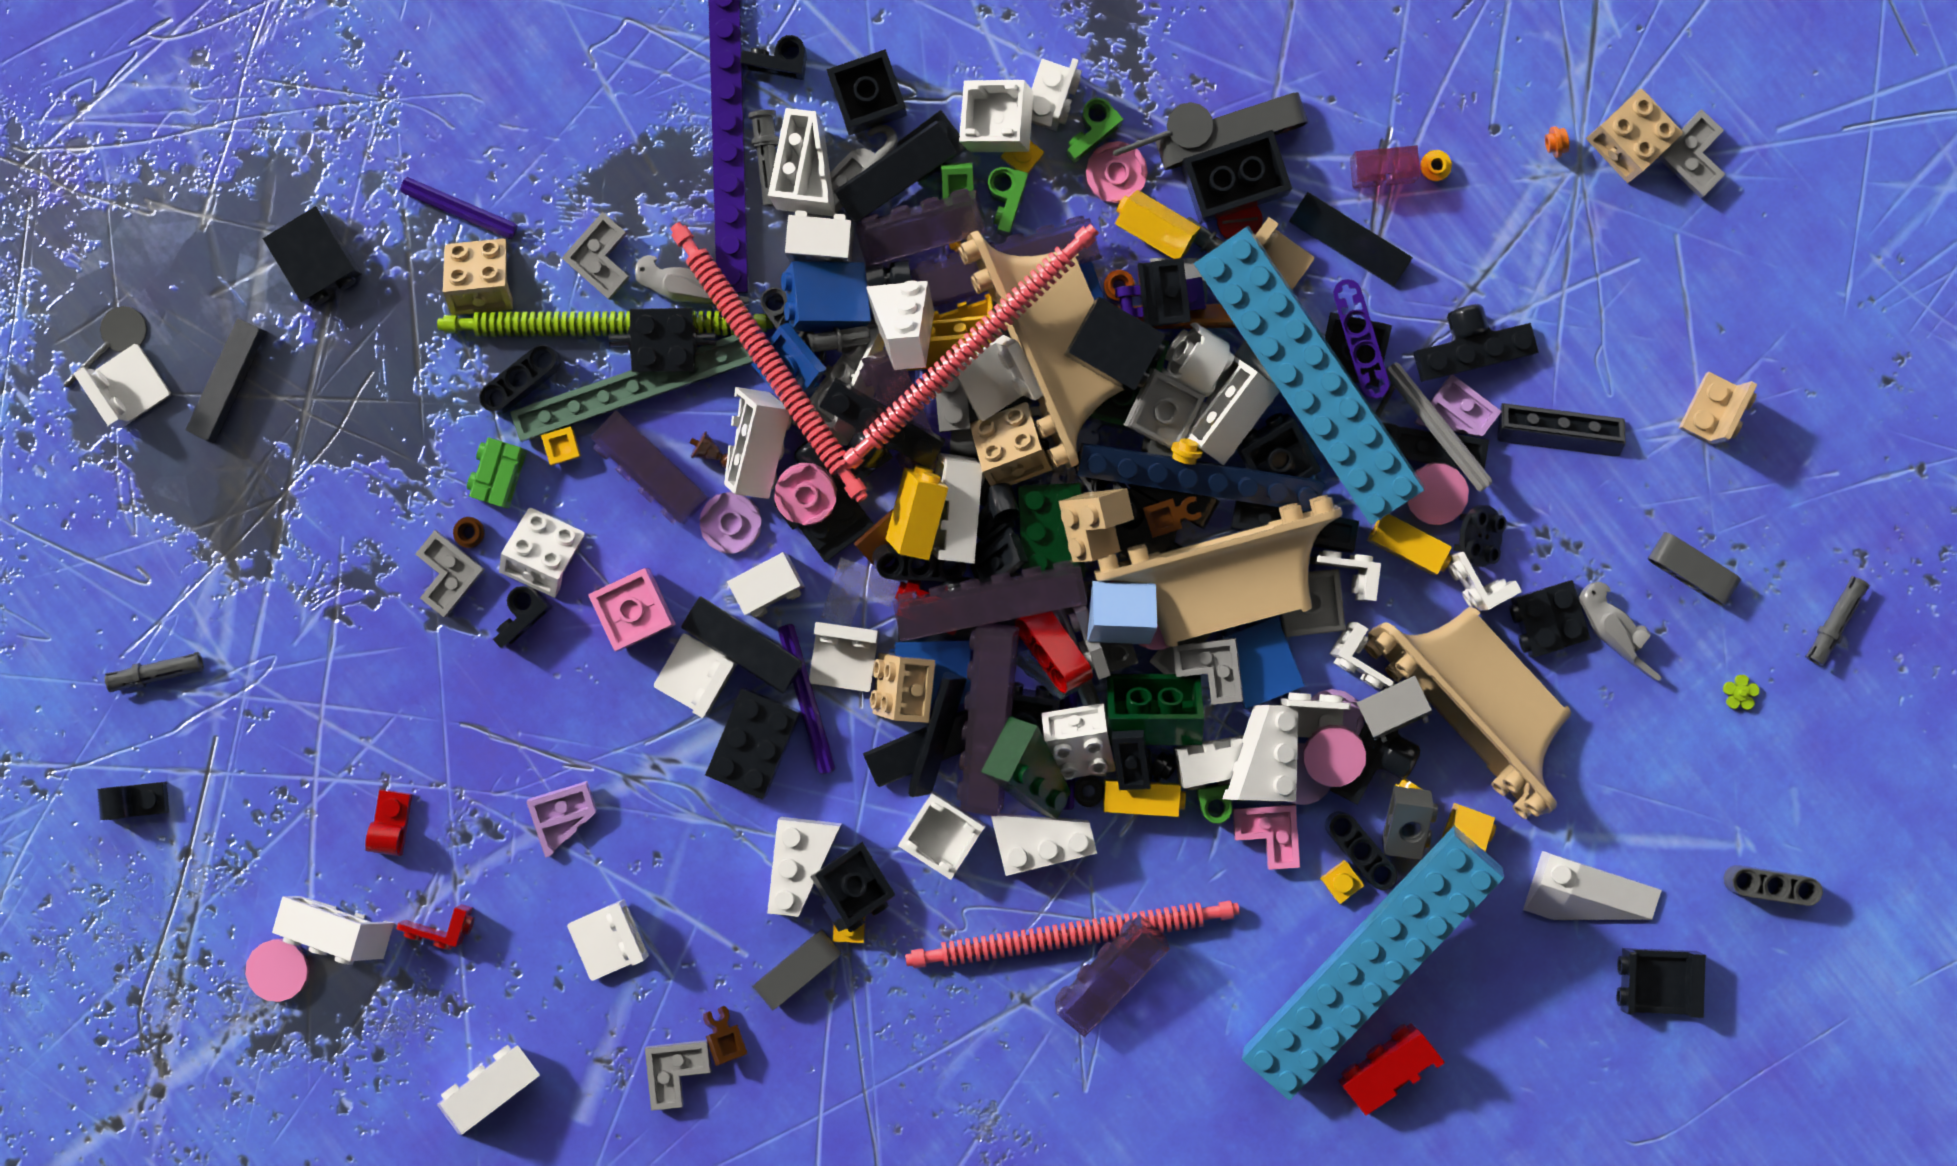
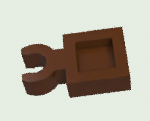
(1165, 516)
(725, 1041)

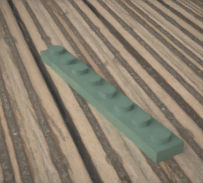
(625, 390)

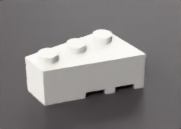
(802, 166)
(1231, 410)
(758, 443)
(959, 518)
(1268, 756)
(1207, 762)
(1038, 842)
(798, 854)
(331, 930)
(487, 1088)

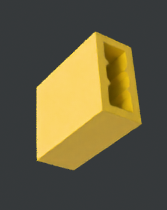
(917, 512)

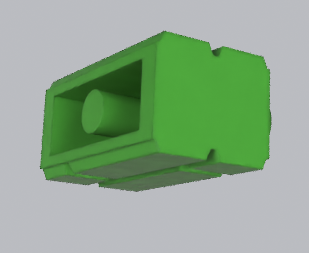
(497, 472)

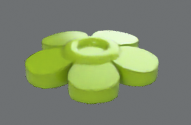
(1740, 692)

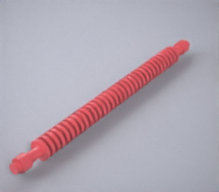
(768, 360)
(854, 456)
(919, 958)

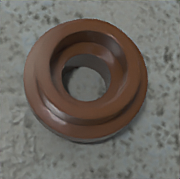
(459, 532)

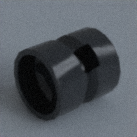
(896, 273)

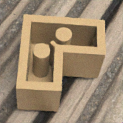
(1092, 522)

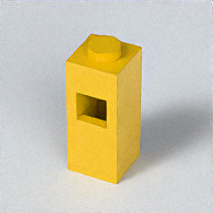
(1156, 224)
(1410, 544)
(1160, 800)

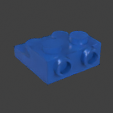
(798, 358)

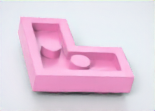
(1275, 825)

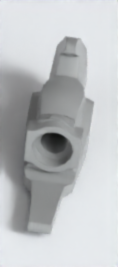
(672, 282)
(1615, 626)

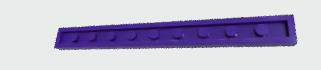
(728, 142)

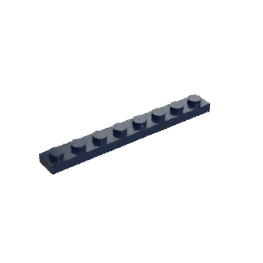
(1198, 479)

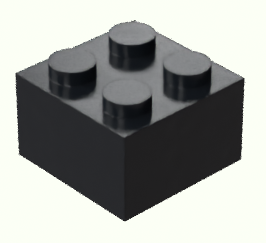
(867, 92)
(1336, 339)

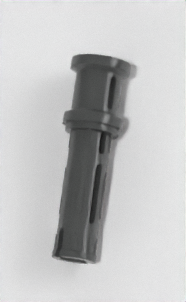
(765, 142)

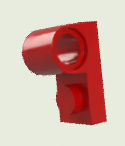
(390, 824)

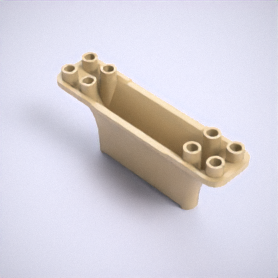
(1044, 335)
(1230, 576)
(1485, 699)

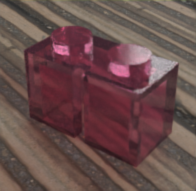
(1371, 166)

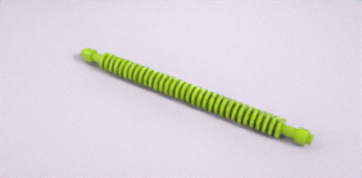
(550, 325)

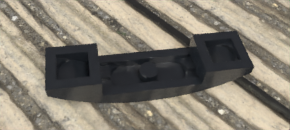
(1424, 447)

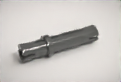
(1831, 631)
(140, 675)

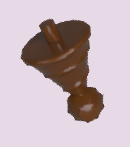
(707, 449)

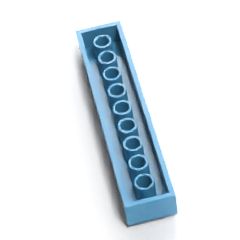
(1309, 375)
(1372, 962)

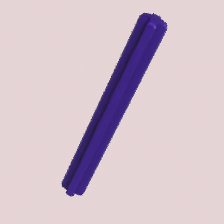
(808, 703)

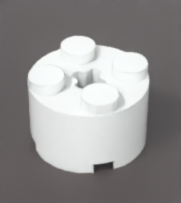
(1198, 359)

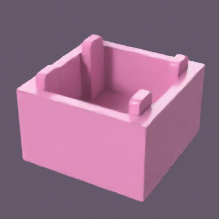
(632, 609)

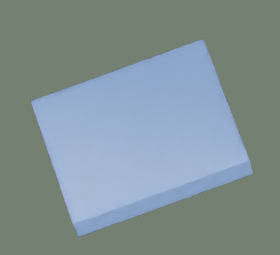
(1122, 612)

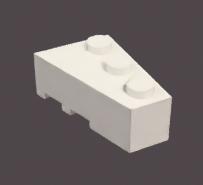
(904, 321)

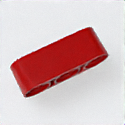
(1054, 650)

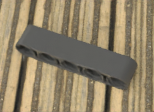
(1277, 114)

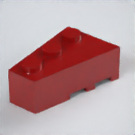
(1389, 1068)

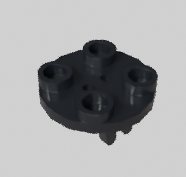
(1481, 535)

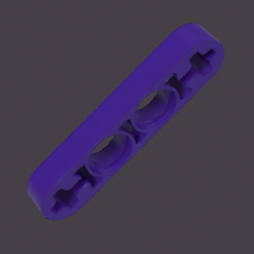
(1366, 337)

